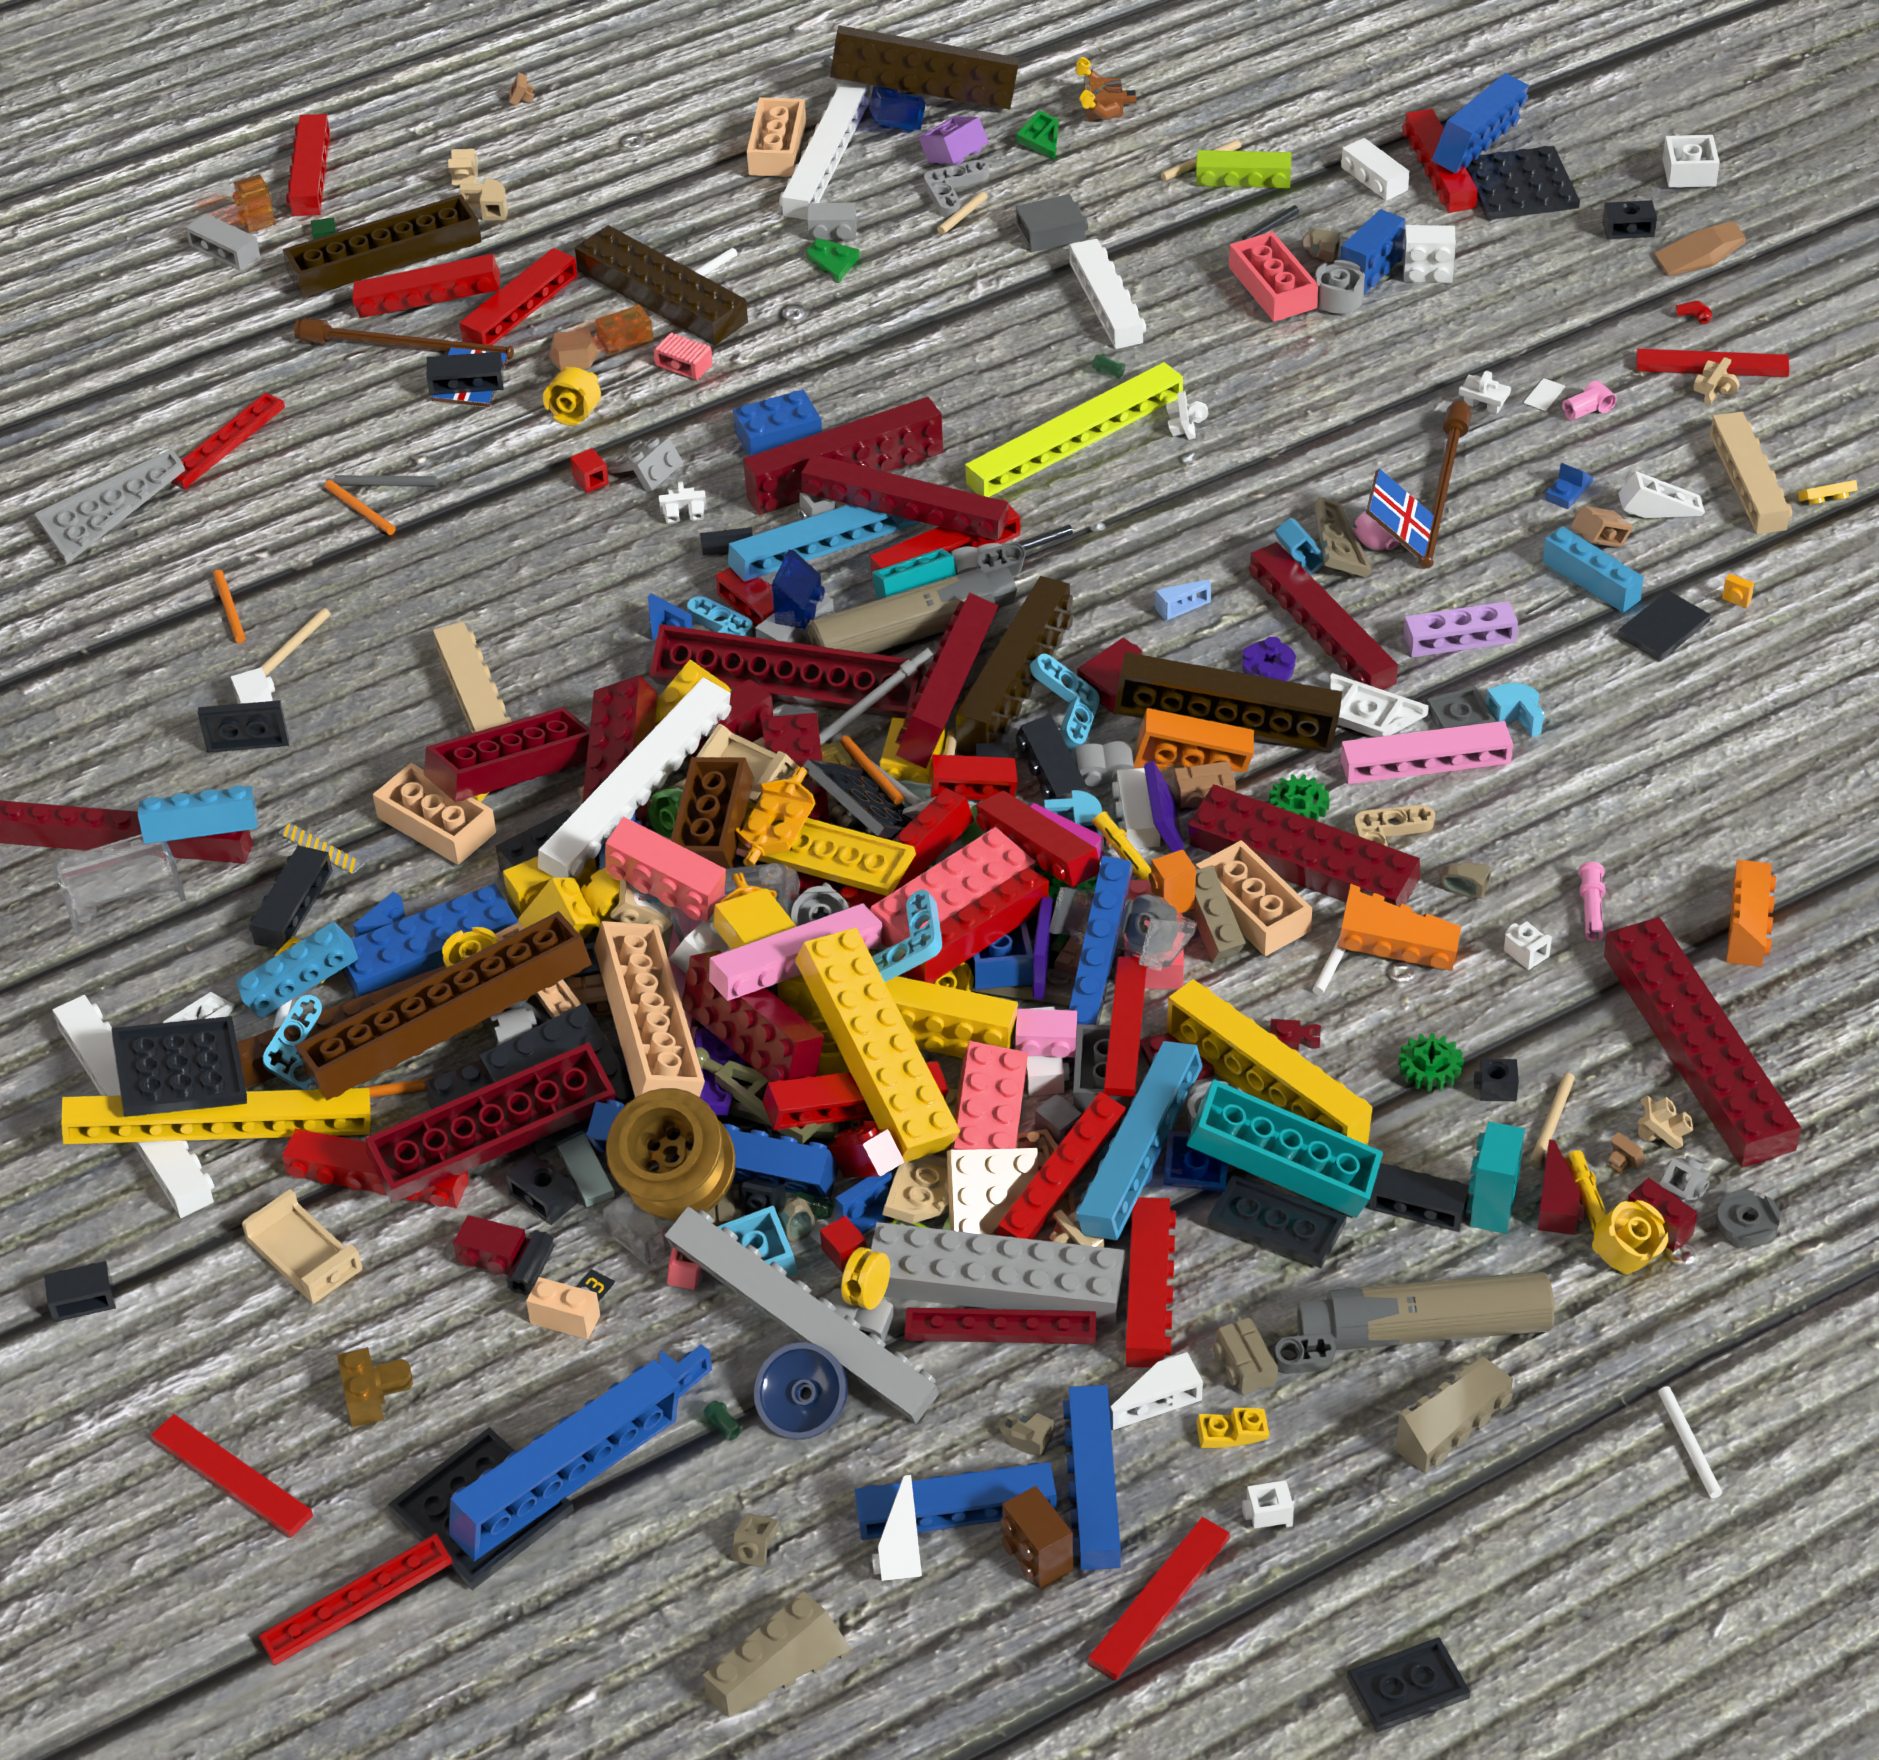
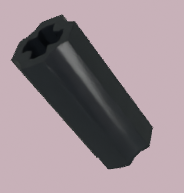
(718, 541)
(530, 1262)

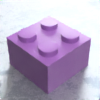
(954, 140)

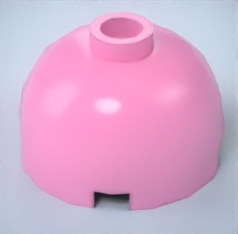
(1372, 534)

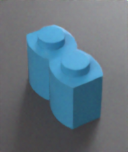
(1300, 545)

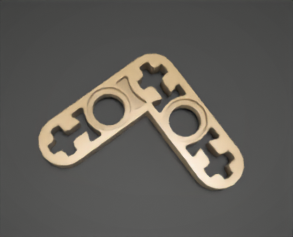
(1378, 833)

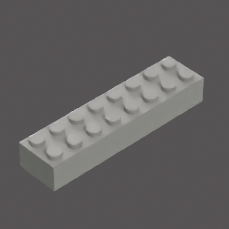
(1000, 1271)

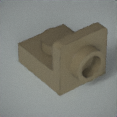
(753, 1538)

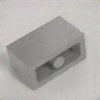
(832, 221)

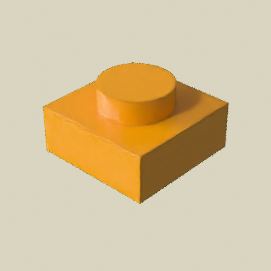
(1738, 590)

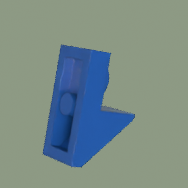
(1569, 486)
(667, 614)
(383, 914)
(690, 1369)

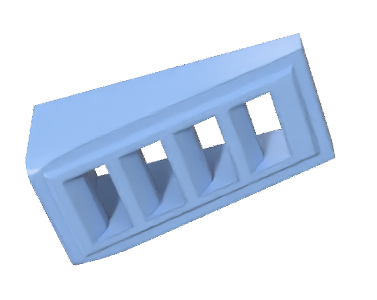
(1173, 600)

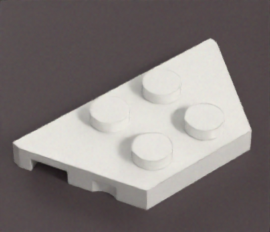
(1373, 709)

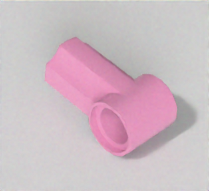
(1594, 397)

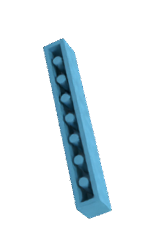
(811, 538)
(1139, 1141)

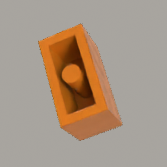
(1174, 880)

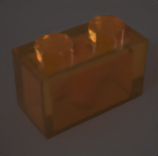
(254, 203)
(624, 329)

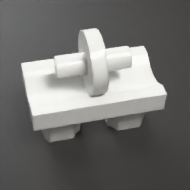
(1484, 390)
(1184, 416)
(680, 501)

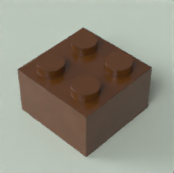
(1037, 1537)

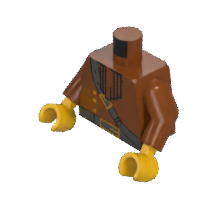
(1102, 96)

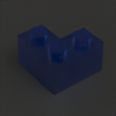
(896, 109)

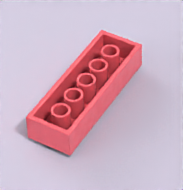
(954, 882)

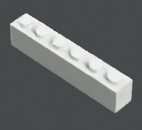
(1107, 293)

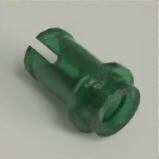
(1107, 365)
(819, 1206)
(717, 1414)

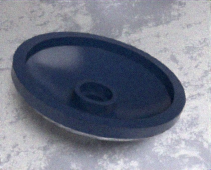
(782, 1386)

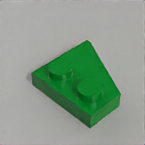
(1040, 134)
(832, 257)

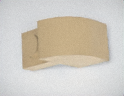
(463, 166)
(488, 197)

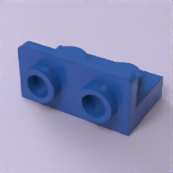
(865, 1202)

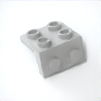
(650, 460)

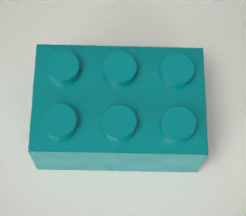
(1495, 1177)

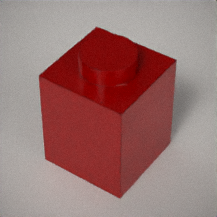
(589, 470)
(840, 1241)

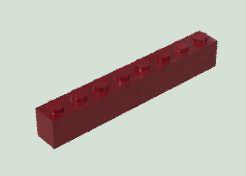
(905, 497)
(1322, 617)

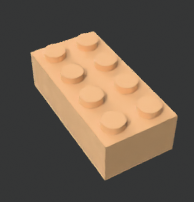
(776, 136)
(433, 818)
(1261, 901)

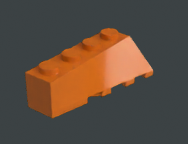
(1191, 741)
(1750, 913)
(1397, 932)

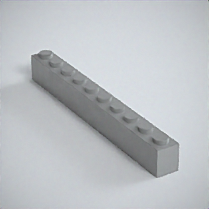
(802, 1314)

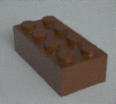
(713, 807)

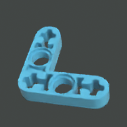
(706, 610)
(1083, 701)
(921, 944)
(287, 1048)

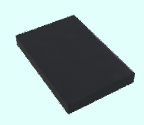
(1664, 625)
(243, 726)
(1408, 1684)

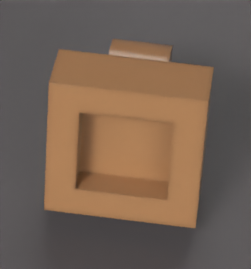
(520, 89)
(1625, 1153)

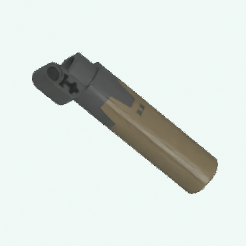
(920, 610)
(1417, 1315)

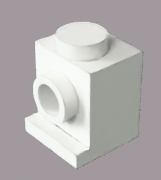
(1527, 944)
(1268, 1505)

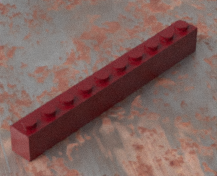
(94, 827)

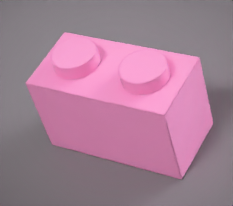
(1046, 1032)

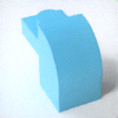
(1516, 702)
(1079, 809)

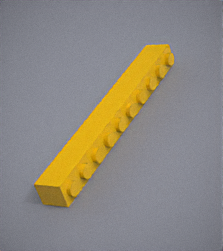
(264, 1116)

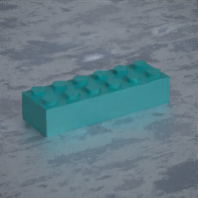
(1285, 1148)

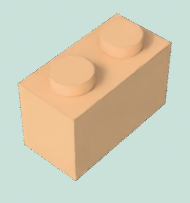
(563, 1308)

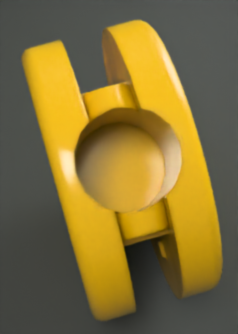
(865, 1278)

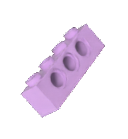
(1460, 629)

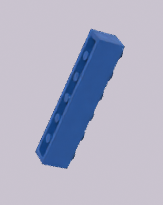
(1100, 940)
(1093, 1478)
(954, 1499)

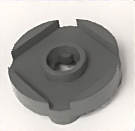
(1140, 910)
(1748, 1233)

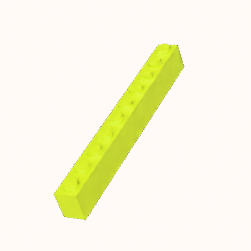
(1073, 430)

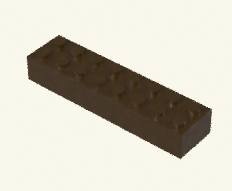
(924, 67)
(382, 246)
(661, 285)
(1007, 675)
(1271, 707)

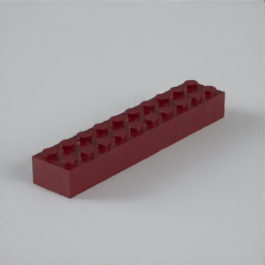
(786, 669)
(1702, 1042)

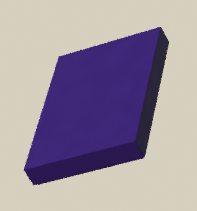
(1163, 807)
(1042, 948)

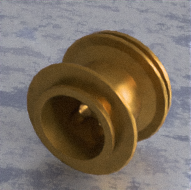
(698, 1176)

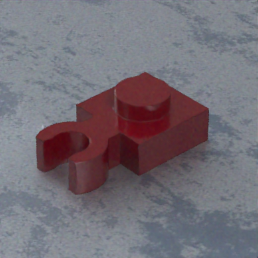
(1292, 1034)

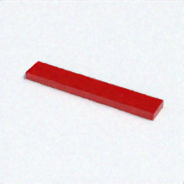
(1694, 362)
(228, 438)
(1125, 1027)
(232, 1475)
(1158, 1598)
(355, 1599)

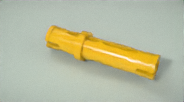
(1117, 839)
(1586, 1183)

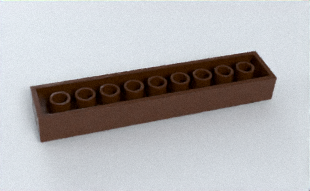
(443, 1005)

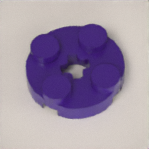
(1269, 650)

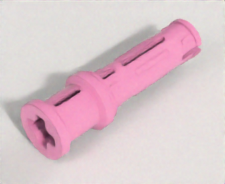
(1592, 892)

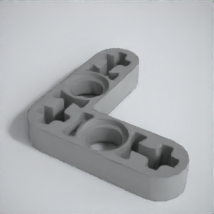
(943, 181)

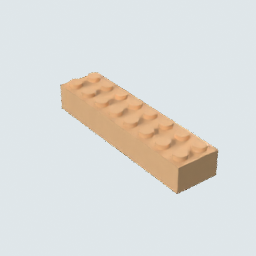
(647, 1008)

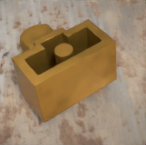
(368, 1384)

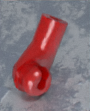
(1695, 308)

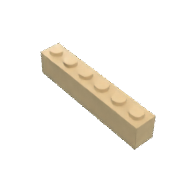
(1750, 473)
(470, 677)

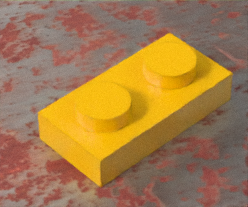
(1817, 494)

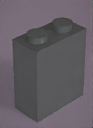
(1051, 222)

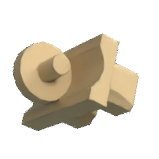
(1716, 380)
(1661, 1123)
(1069, 1231)

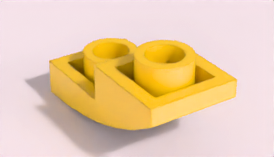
(1237, 1429)

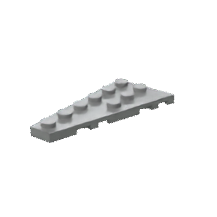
(94, 511)

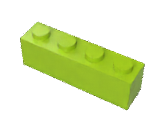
(1243, 169)

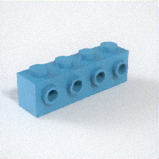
(1593, 569)
(197, 814)
(297, 969)

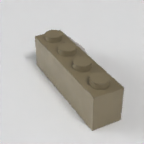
(1452, 1414)
(775, 1655)

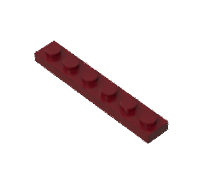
(1000, 1325)

